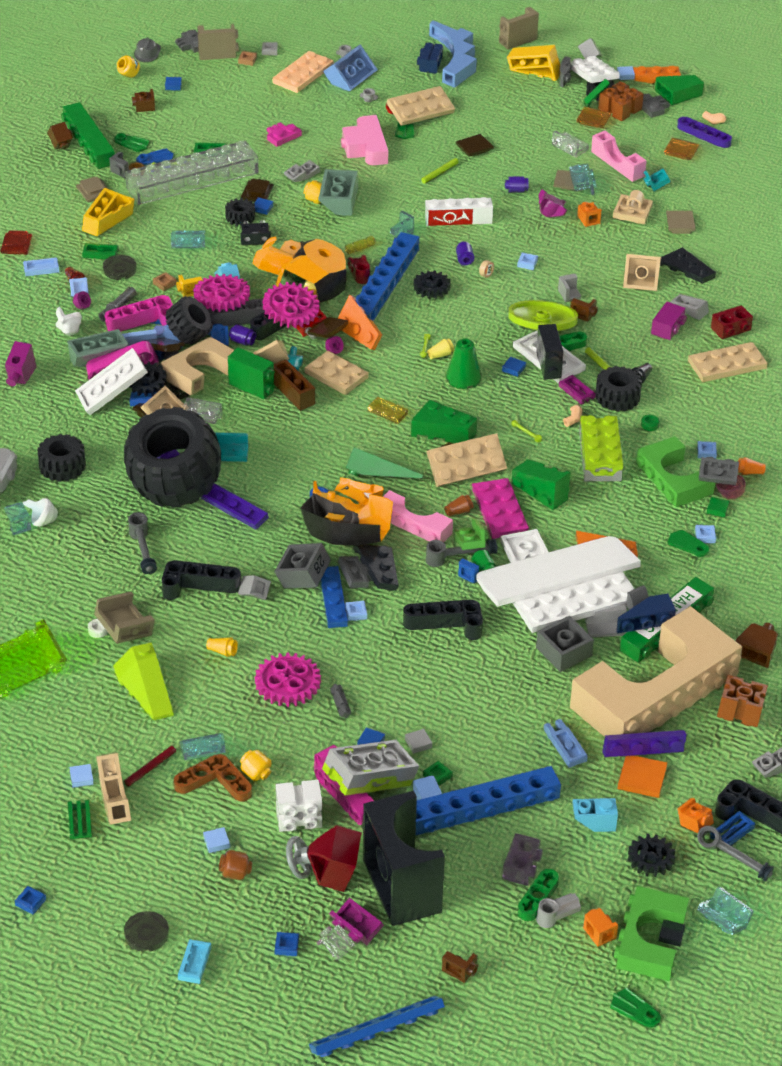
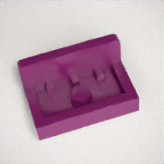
(357, 921)

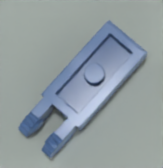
(566, 743)

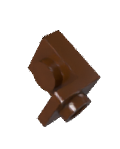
(584, 309)
(459, 968)

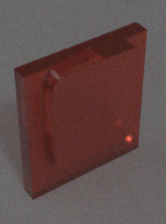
(16, 242)

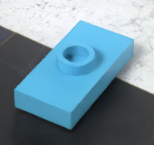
(194, 961)

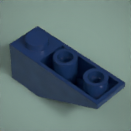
(647, 614)

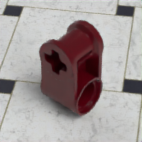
(359, 268)

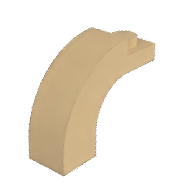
(112, 788)

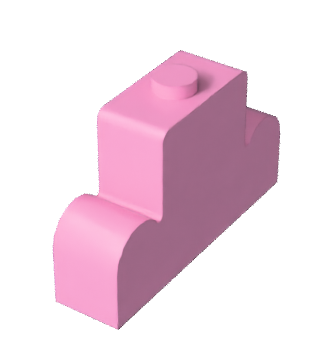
(365, 141)

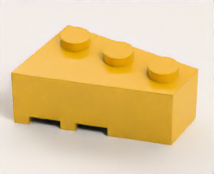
(535, 60)
(107, 211)

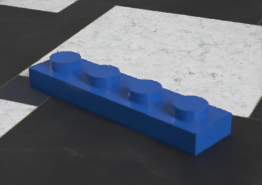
(333, 598)

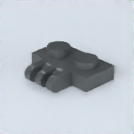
(188, 41)
(654, 106)
(354, 571)

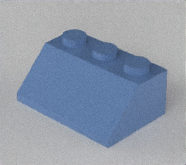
(350, 69)

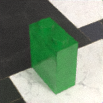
(251, 373)

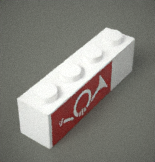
(458, 211)

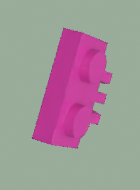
(282, 134)

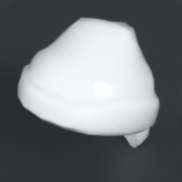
(68, 323)
(42, 511)

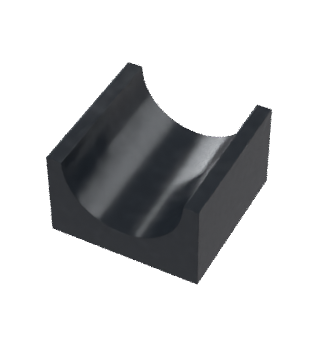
(404, 877)

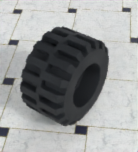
(189, 320)
(618, 388)
(61, 457)

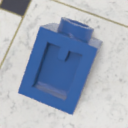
(220, 333)

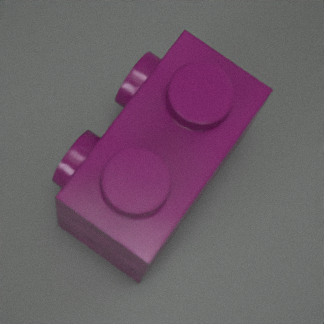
(668, 320)

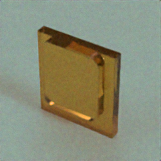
(593, 117)
(681, 149)

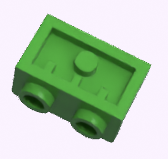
(471, 538)

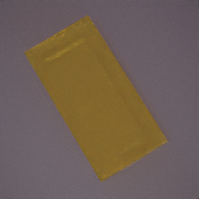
(388, 410)

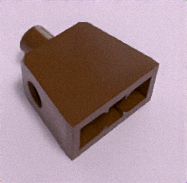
(758, 643)

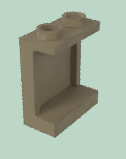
(519, 29)
(217, 43)
(122, 618)

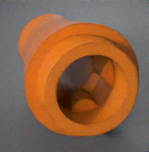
(750, 467)

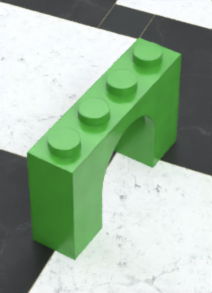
(677, 489)
(636, 953)

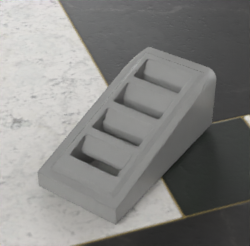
(694, 307)

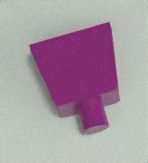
(20, 363)

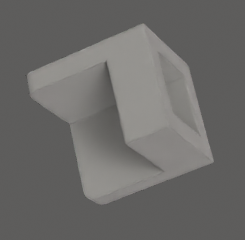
(589, 48)
(568, 287)
(254, 587)

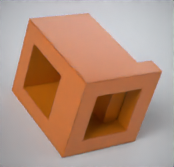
(589, 209)
(694, 815)
(600, 927)

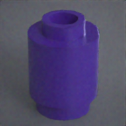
(516, 184)
(464, 253)
(242, 335)

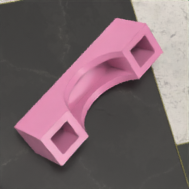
(605, 147)
(427, 527)

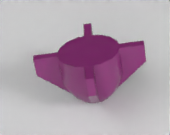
(550, 205)

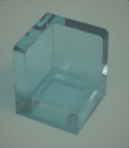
(405, 224)
(18, 518)

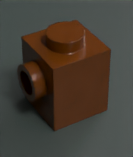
(60, 135)

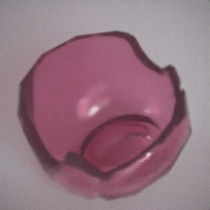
(732, 491)

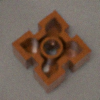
(621, 100)
(742, 701)

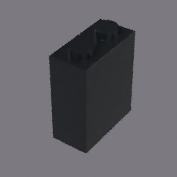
(549, 351)

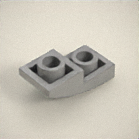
(303, 172)
(769, 764)

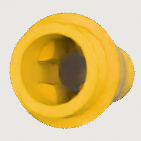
(223, 646)

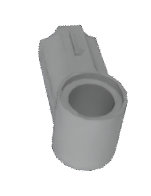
(553, 910)

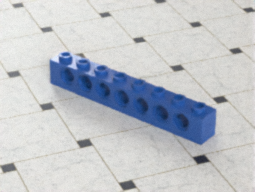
(388, 274)
(486, 799)

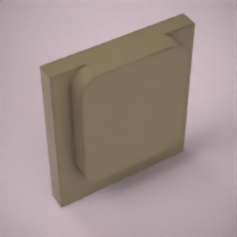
(563, 180)
(91, 188)
(680, 222)

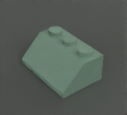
(339, 191)
(94, 346)

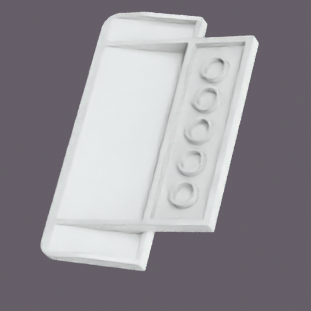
(563, 582)

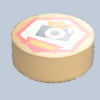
(486, 268)

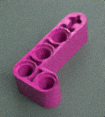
(138, 313)
(144, 350)
(351, 804)

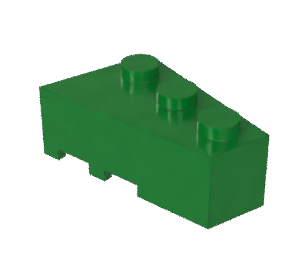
(443, 422)
(542, 483)

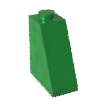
(679, 88)

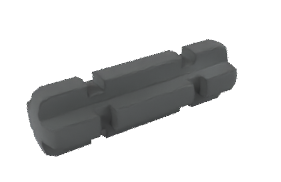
(340, 701)

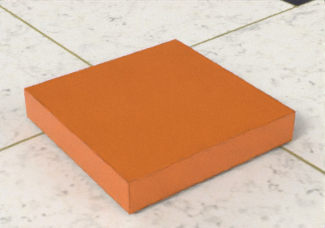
(642, 776)

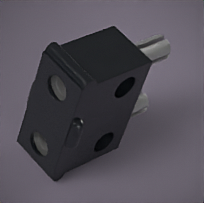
(254, 233)

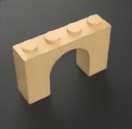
(207, 352)

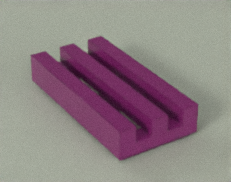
(576, 391)

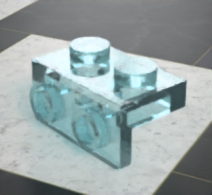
(582, 177)
(188, 239)
(202, 746)
(726, 911)

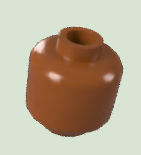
(235, 865)

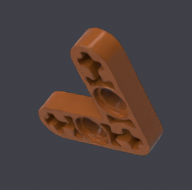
(219, 771)

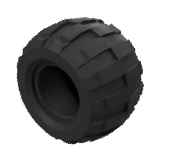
(175, 479)

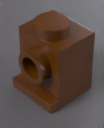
(144, 101)

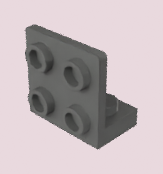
(718, 470)

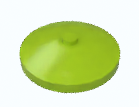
(539, 312)

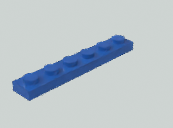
(382, 1023)

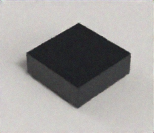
(671, 933)

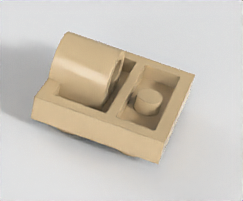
(633, 207)

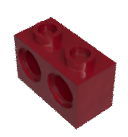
(731, 322)

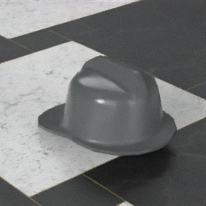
(147, 50)

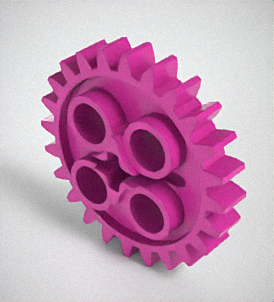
(222, 292)
(290, 304)
(287, 679)

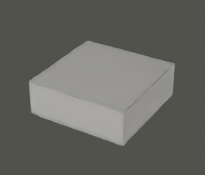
(269, 48)
(418, 741)

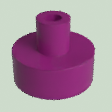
(82, 300)
(334, 344)

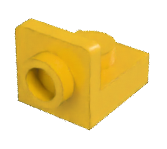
(186, 286)

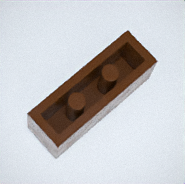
(293, 385)

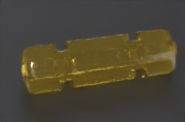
(360, 245)

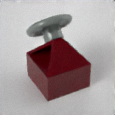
(330, 855)

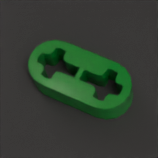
(574, 340)

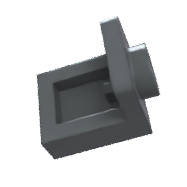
(118, 165)

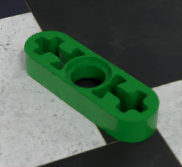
(537, 886)

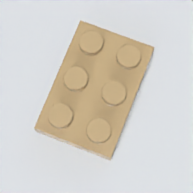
(336, 372)

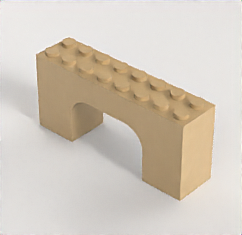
(701, 664)

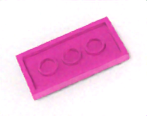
(499, 507)

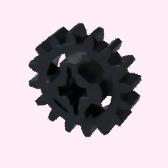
(431, 284)
(150, 382)
(651, 855)

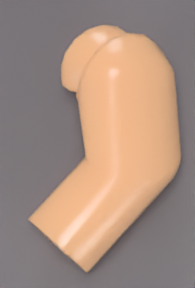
(714, 118)
(576, 413)

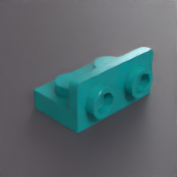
(233, 446)

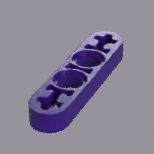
(705, 132)

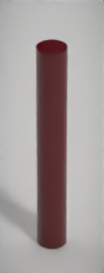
(150, 766)

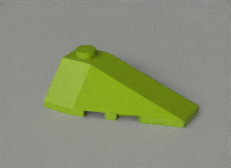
(143, 678)

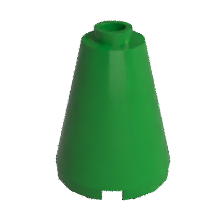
(464, 365)

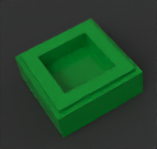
(718, 507)
(439, 771)

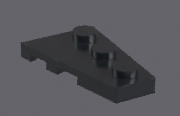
(688, 264)
(380, 565)

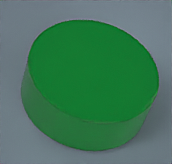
(650, 422)

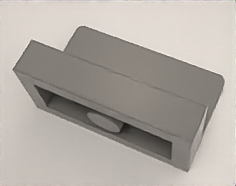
(605, 622)

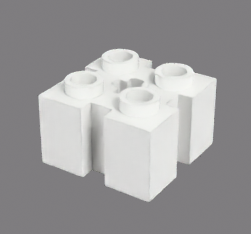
(299, 805)

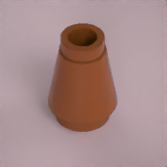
(459, 506)

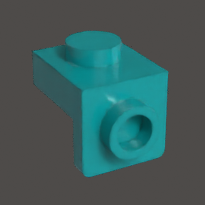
(657, 179)

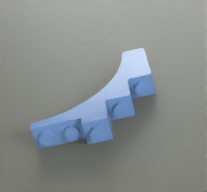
(462, 49)

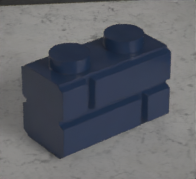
(430, 58)

